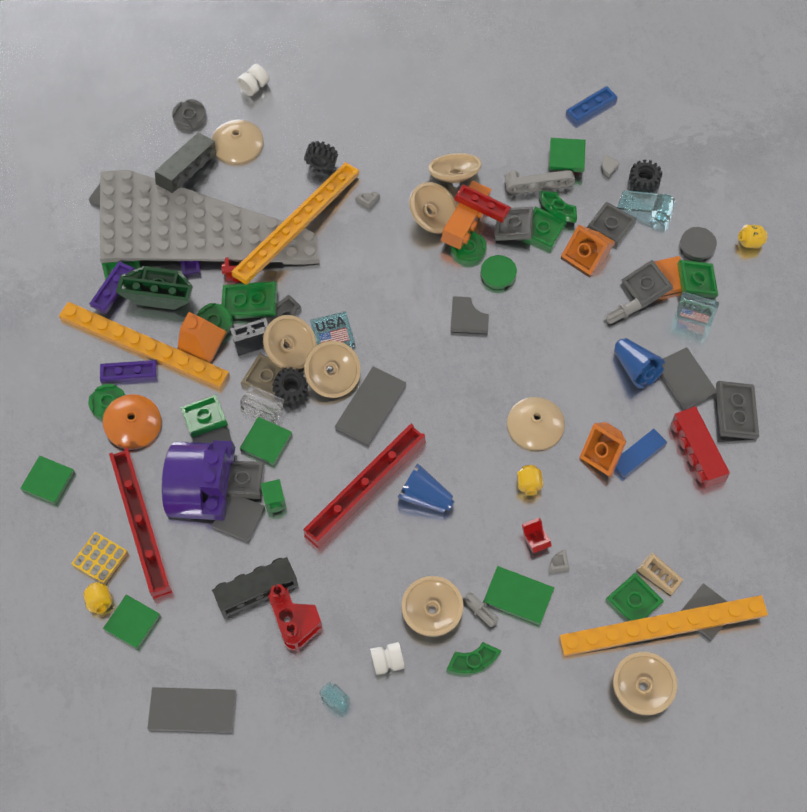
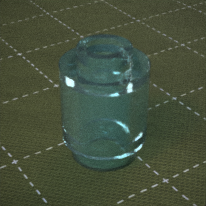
(335, 697)

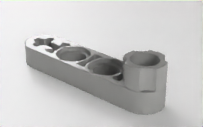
(517, 184)

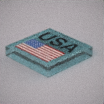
(697, 308)
(333, 328)

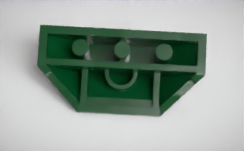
(155, 287)

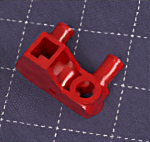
(303, 618)

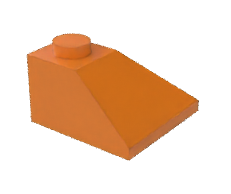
(587, 249)
(200, 337)
(603, 447)

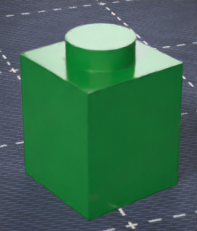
(273, 495)

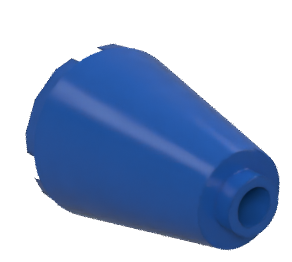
(639, 362)
(426, 491)

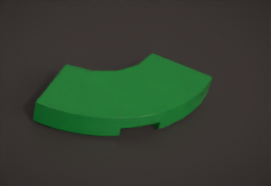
(557, 207)
(474, 661)

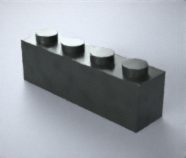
(185, 162)
(253, 586)

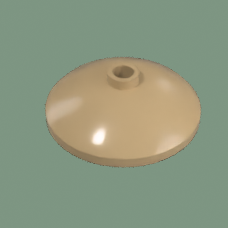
(238, 141)
(455, 167)
(431, 206)
(295, 335)
(344, 367)
(533, 433)
(427, 594)
(648, 670)

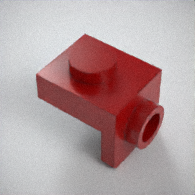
(227, 271)
(535, 535)

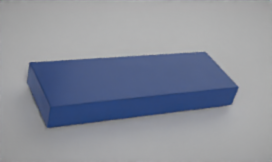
(591, 105)
(639, 452)

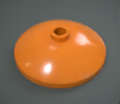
(135, 432)

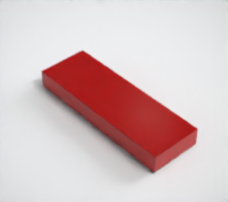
(482, 203)

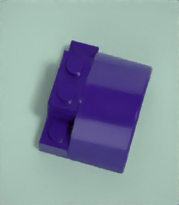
(193, 470)

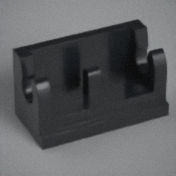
(249, 336)

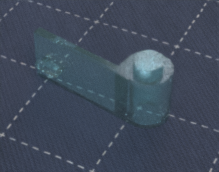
(658, 204)

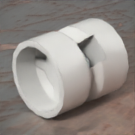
(252, 80)
(387, 658)

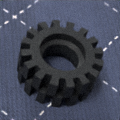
(321, 156)
(645, 168)
(294, 375)

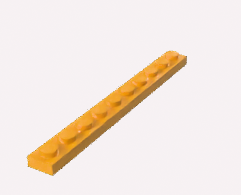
(295, 223)
(144, 345)
(663, 625)

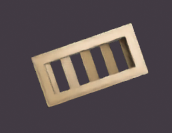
(650, 575)

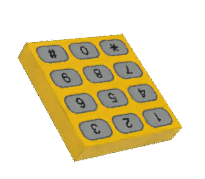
(99, 558)

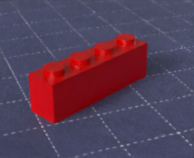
(700, 447)

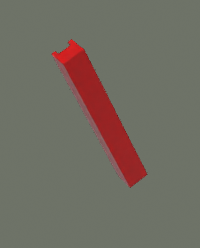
(364, 486)
(140, 524)

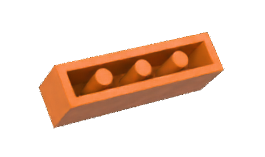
(463, 221)

